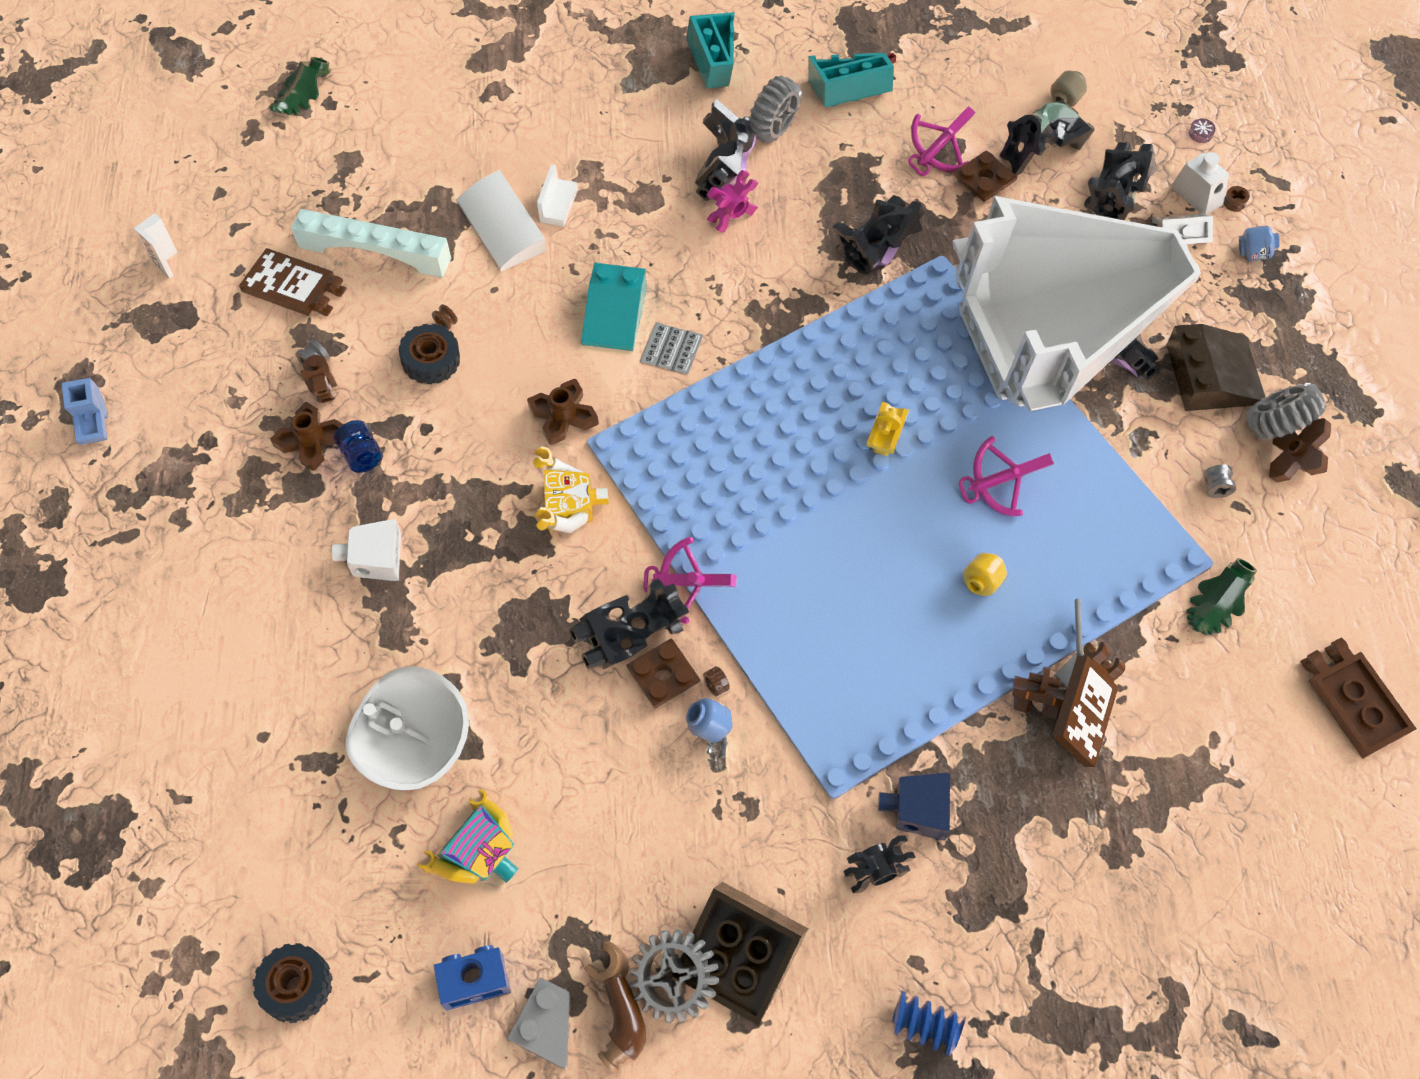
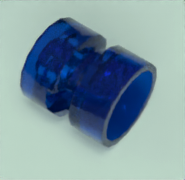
(358, 446)

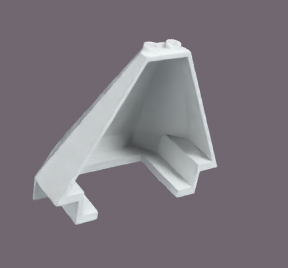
(1062, 294)

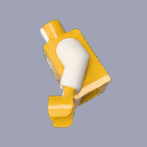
(566, 495)

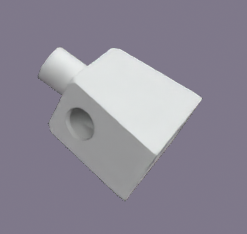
(1202, 183)
(372, 550)

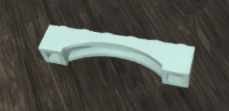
(422, 251)

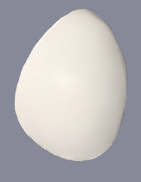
(408, 729)

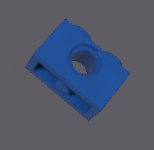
(490, 983)

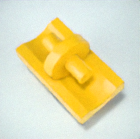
(887, 429)

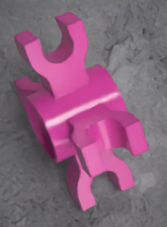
(732, 201)

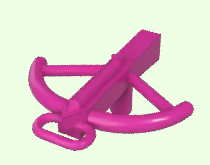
(948, 134)
(1016, 472)
(692, 579)

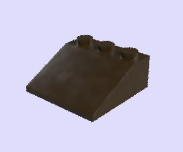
(1213, 368)
(750, 947)

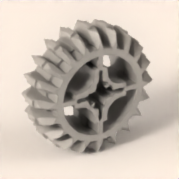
(775, 108)
(1286, 411)
(670, 963)

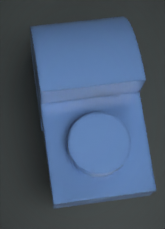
(87, 406)

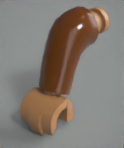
(629, 1028)

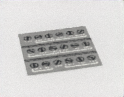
(671, 348)

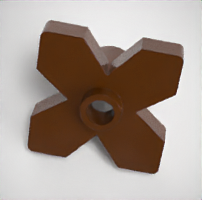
(561, 410)
(307, 436)
(1301, 452)

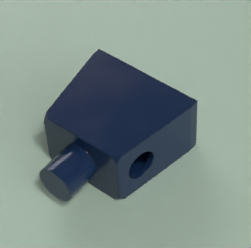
(920, 805)

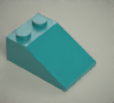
(614, 306)

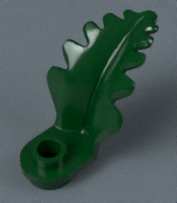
(301, 86)
(1221, 598)

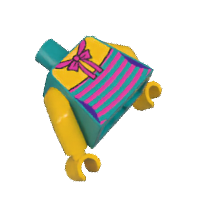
(476, 847)

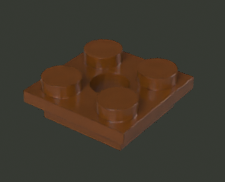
(985, 166)
(663, 657)

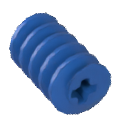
(926, 1023)

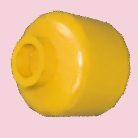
(984, 574)

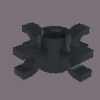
(879, 864)

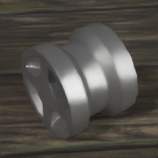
(313, 348)
(1219, 481)

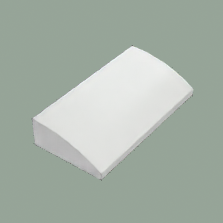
(501, 221)

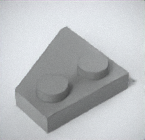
(545, 1024)

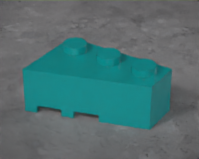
(712, 47)
(850, 78)

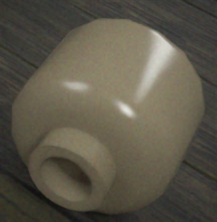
(1069, 87)

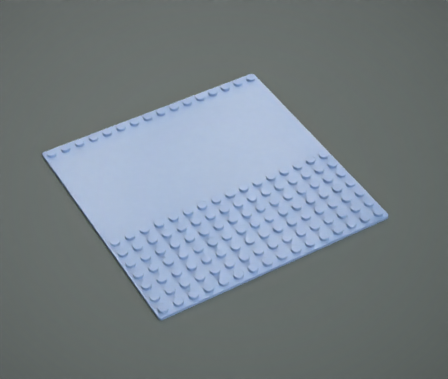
(857, 558)

